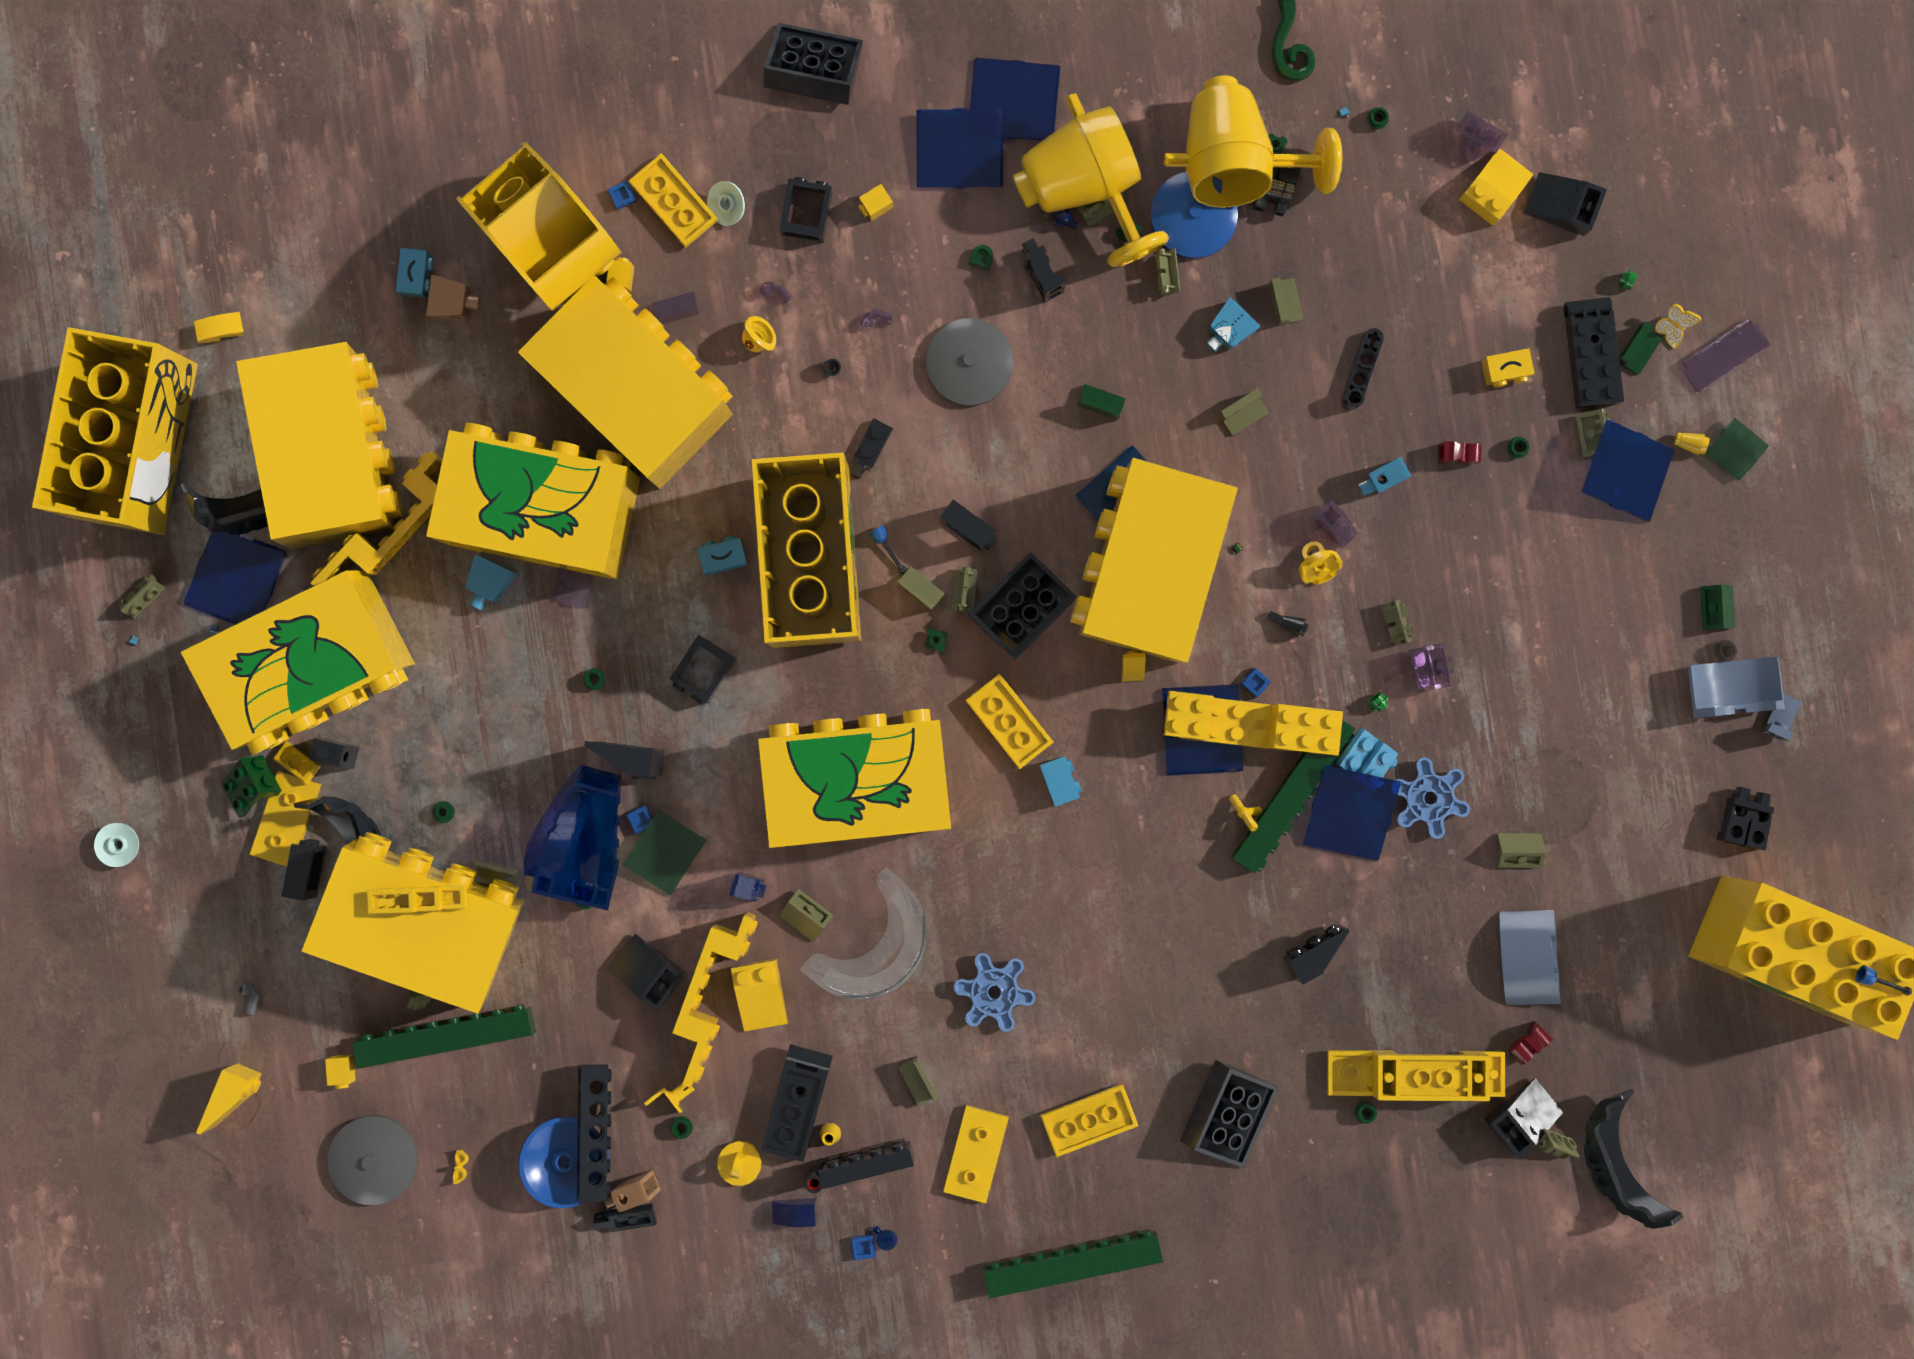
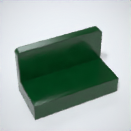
(1639, 348)
(1101, 402)
(1717, 607)

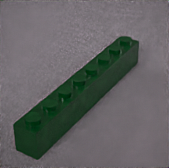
(1286, 805)
(444, 1037)
(1072, 1264)

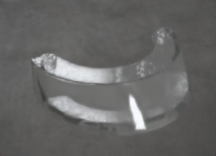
(890, 961)

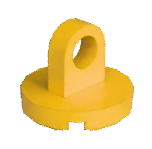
(1319, 566)
(739, 1163)

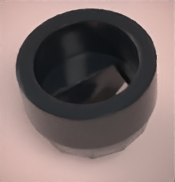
(834, 363)

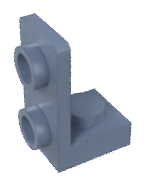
(1781, 720)

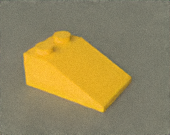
(1496, 187)
(759, 994)
(231, 1090)

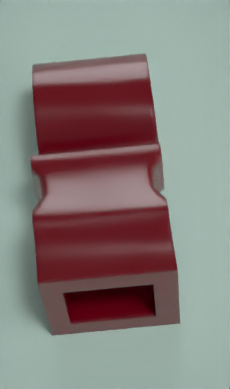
(1463, 453)
(1526, 1046)

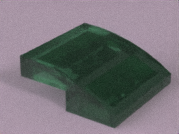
(1737, 449)

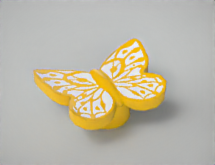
(1675, 324)

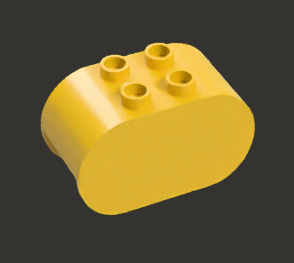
(540, 226)

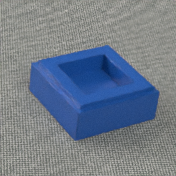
(621, 195)
(1255, 682)
(639, 819)
(863, 1247)

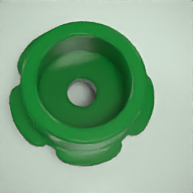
(1627, 279)
(1378, 702)

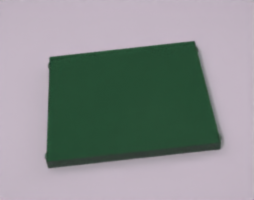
(664, 852)

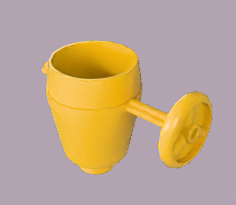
(1233, 145)
(1085, 165)

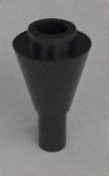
(1293, 625)

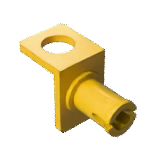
(674, 1096)

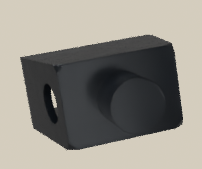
(332, 753)

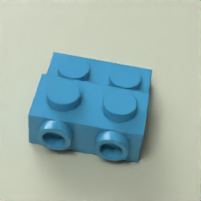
(1367, 755)

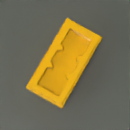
(296, 762)

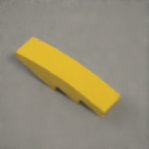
(417, 899)

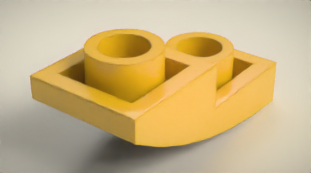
(218, 326)
(1133, 666)

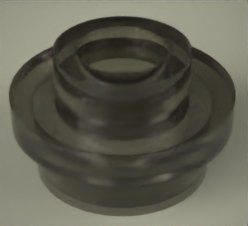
(1731, 650)

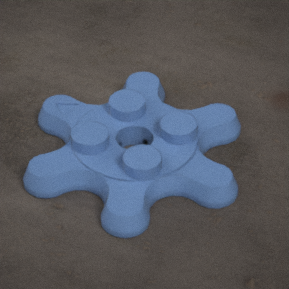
(1444, 803)
(998, 1007)

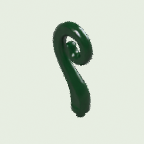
(1288, 14)

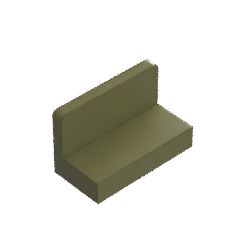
(1285, 301)
(1244, 412)
(920, 588)
(1521, 850)
(488, 871)
(805, 915)
(918, 1081)

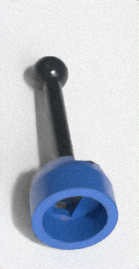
(879, 536)
(1868, 976)

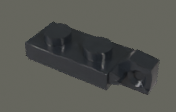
(871, 447)
(629, 1219)

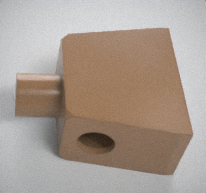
(450, 300)
(633, 1192)

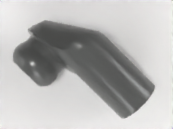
(252, 996)

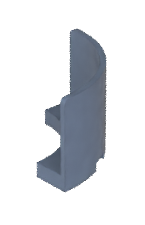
(1736, 685)
(1529, 957)

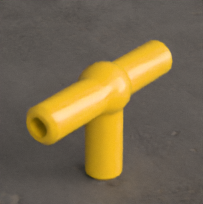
(1246, 813)

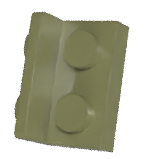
(1590, 429)

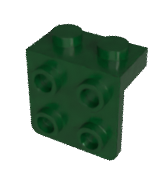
(248, 782)

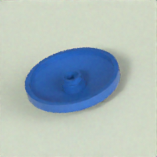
(1190, 225)
(550, 1162)

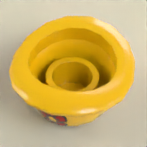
(758, 335)

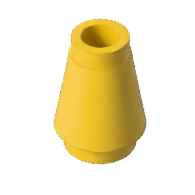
(1692, 442)
(832, 1129)

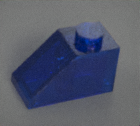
(748, 887)
(795, 1212)

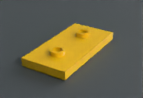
(673, 200)
(1009, 721)
(281, 821)
(1089, 1120)
(976, 1154)

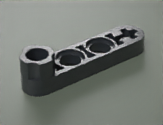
(1365, 370)

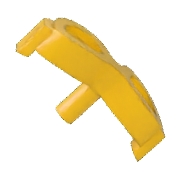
(460, 1173)

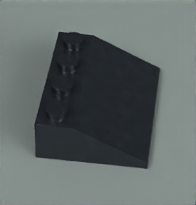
(812, 63)
(1022, 606)
(638, 761)
(1229, 1114)

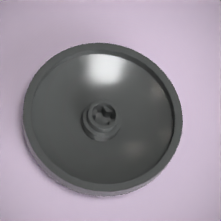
(969, 362)
(373, 1160)

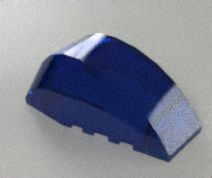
(577, 841)

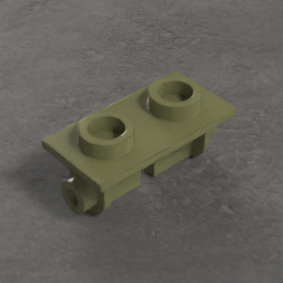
(1096, 211)
(1168, 268)
(964, 589)
(135, 602)
(1401, 630)
(417, 1001)
(1557, 1145)

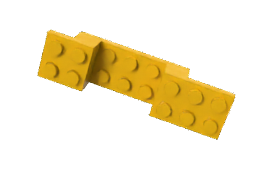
(366, 554)
(1253, 724)
(698, 1025)
(1416, 1076)

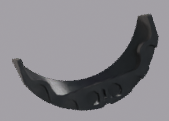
(228, 515)
(344, 815)
(1611, 1171)

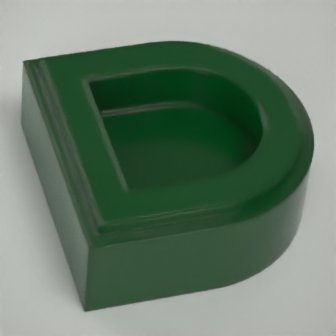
(981, 257)

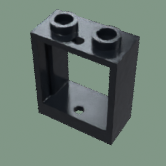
(803, 231)
(968, 526)
(715, 650)
(304, 870)

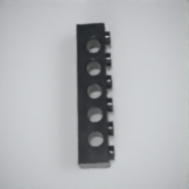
(586, 1075)

